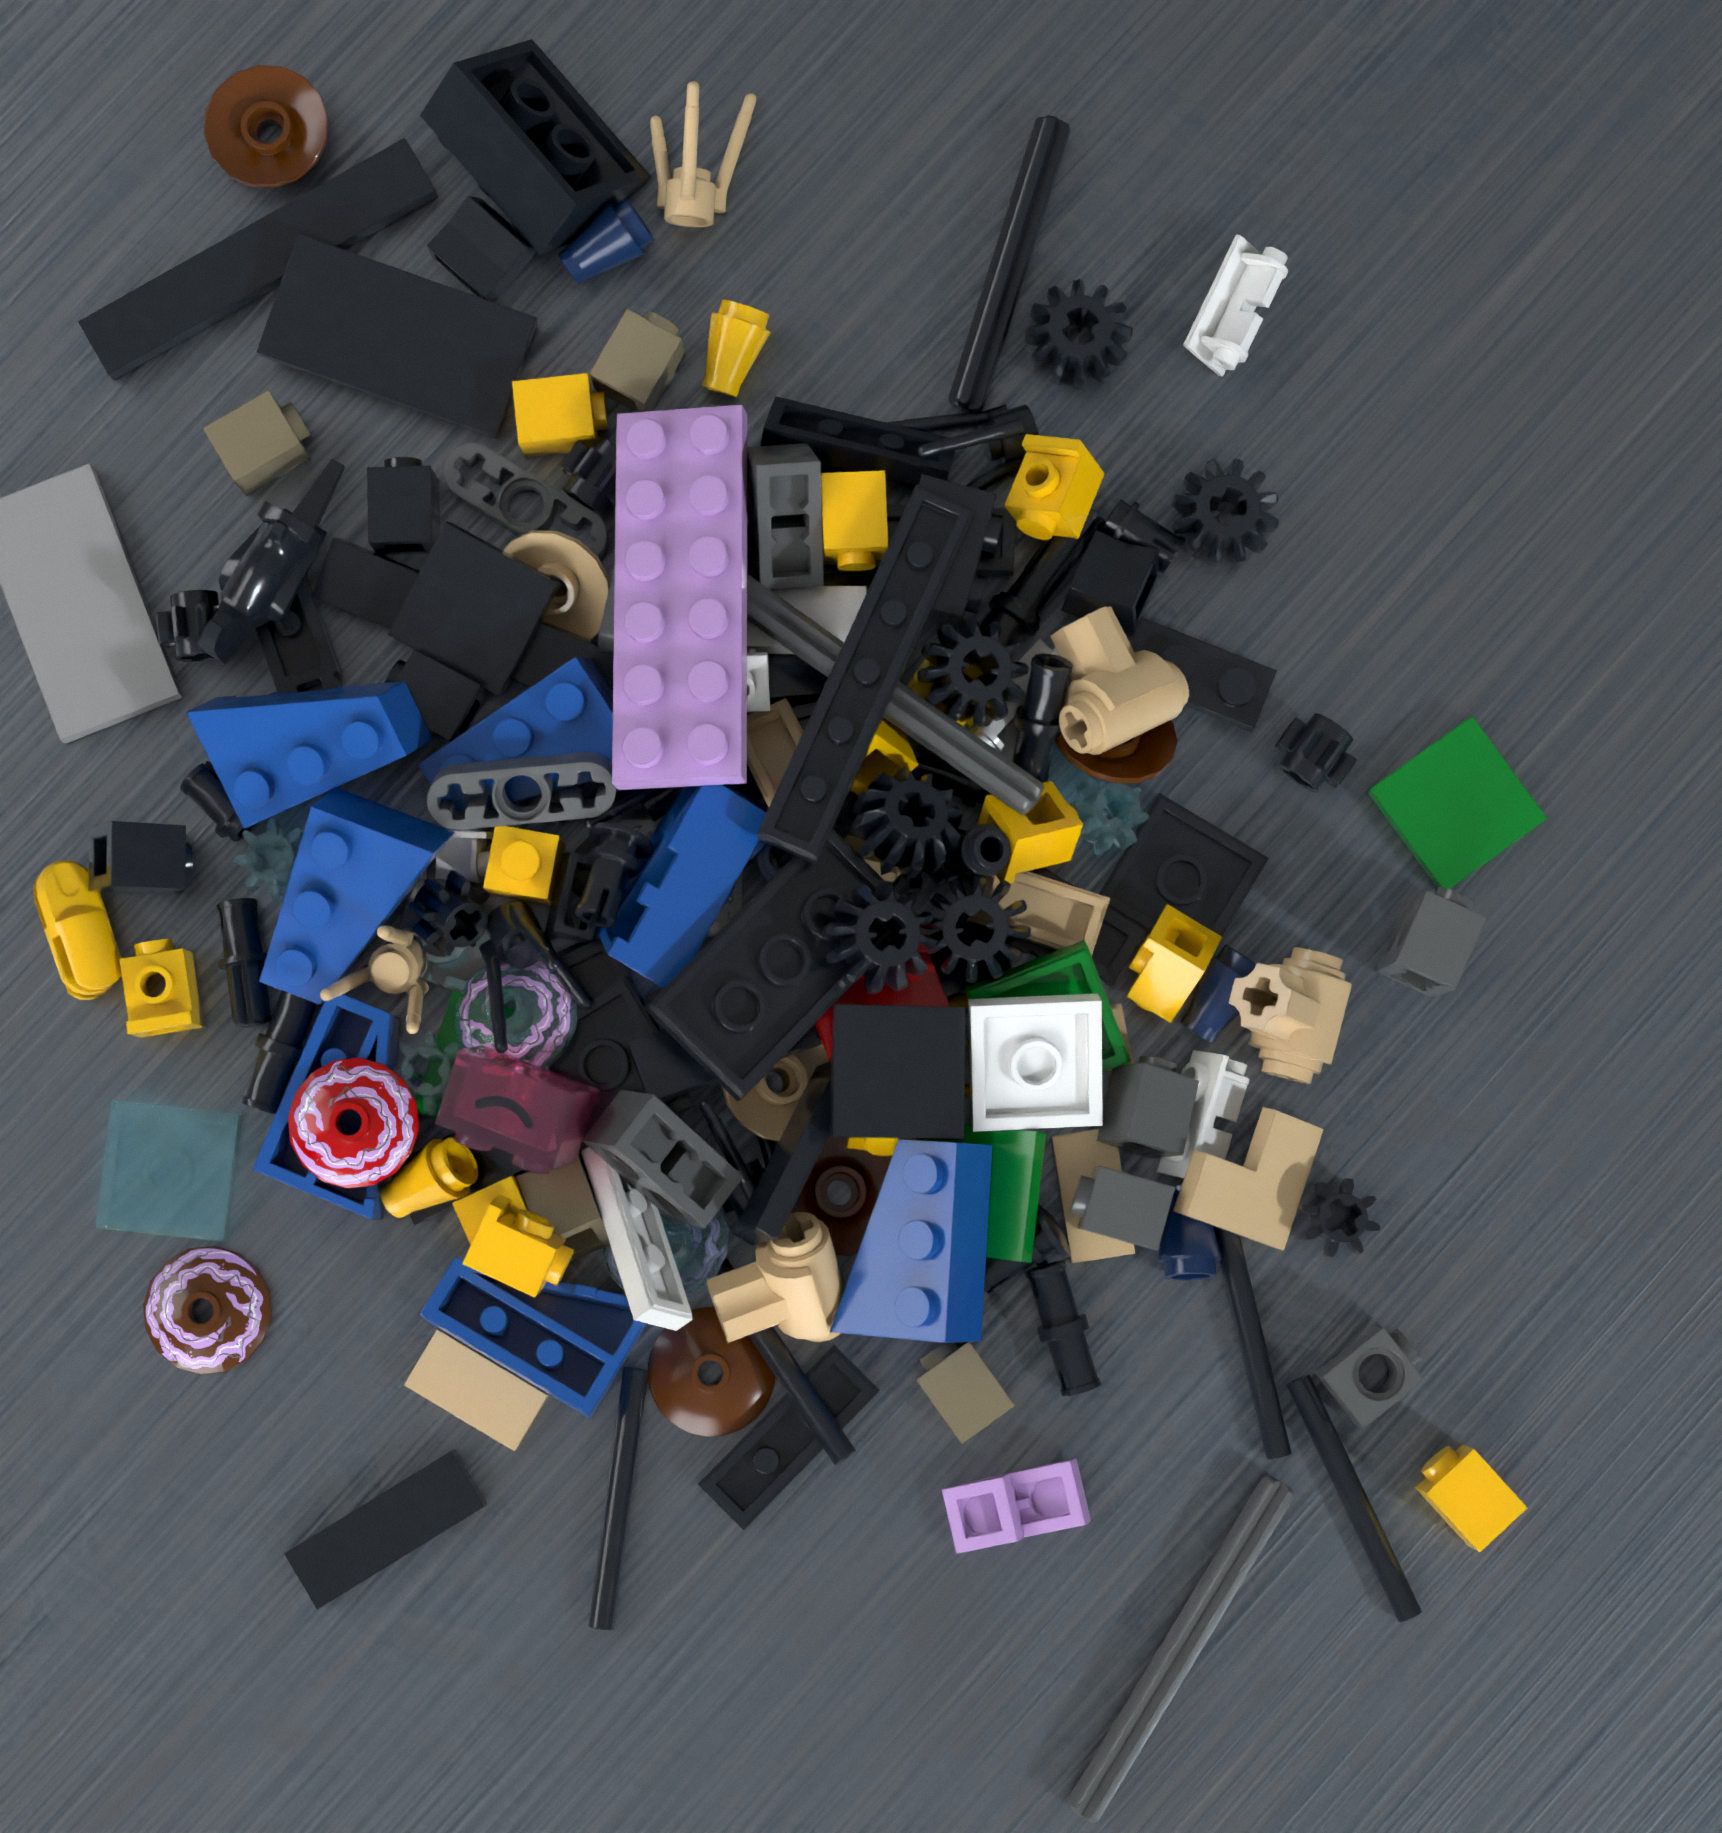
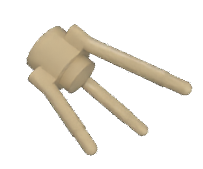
(690, 195)
(393, 969)

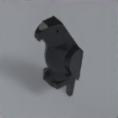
(269, 568)

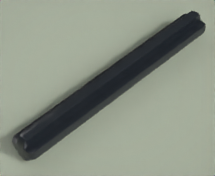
(1009, 264)

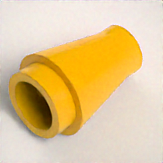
(733, 346)
(432, 1177)

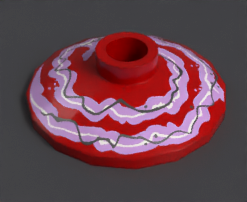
(386, 1130)

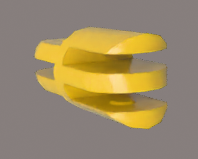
(77, 929)

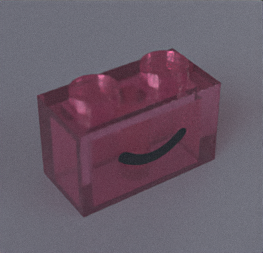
(516, 1109)

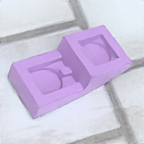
(1016, 1505)

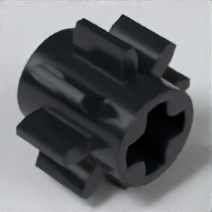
(591, 474)
(186, 623)
(1315, 752)
(450, 912)
(1356, 1223)

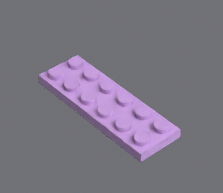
(680, 599)

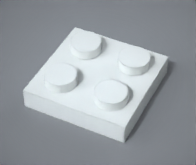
(1035, 1062)

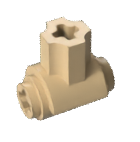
(1113, 687)
(1294, 1012)
(788, 1286)

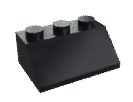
(532, 143)

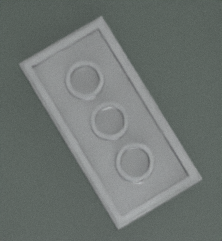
(80, 606)

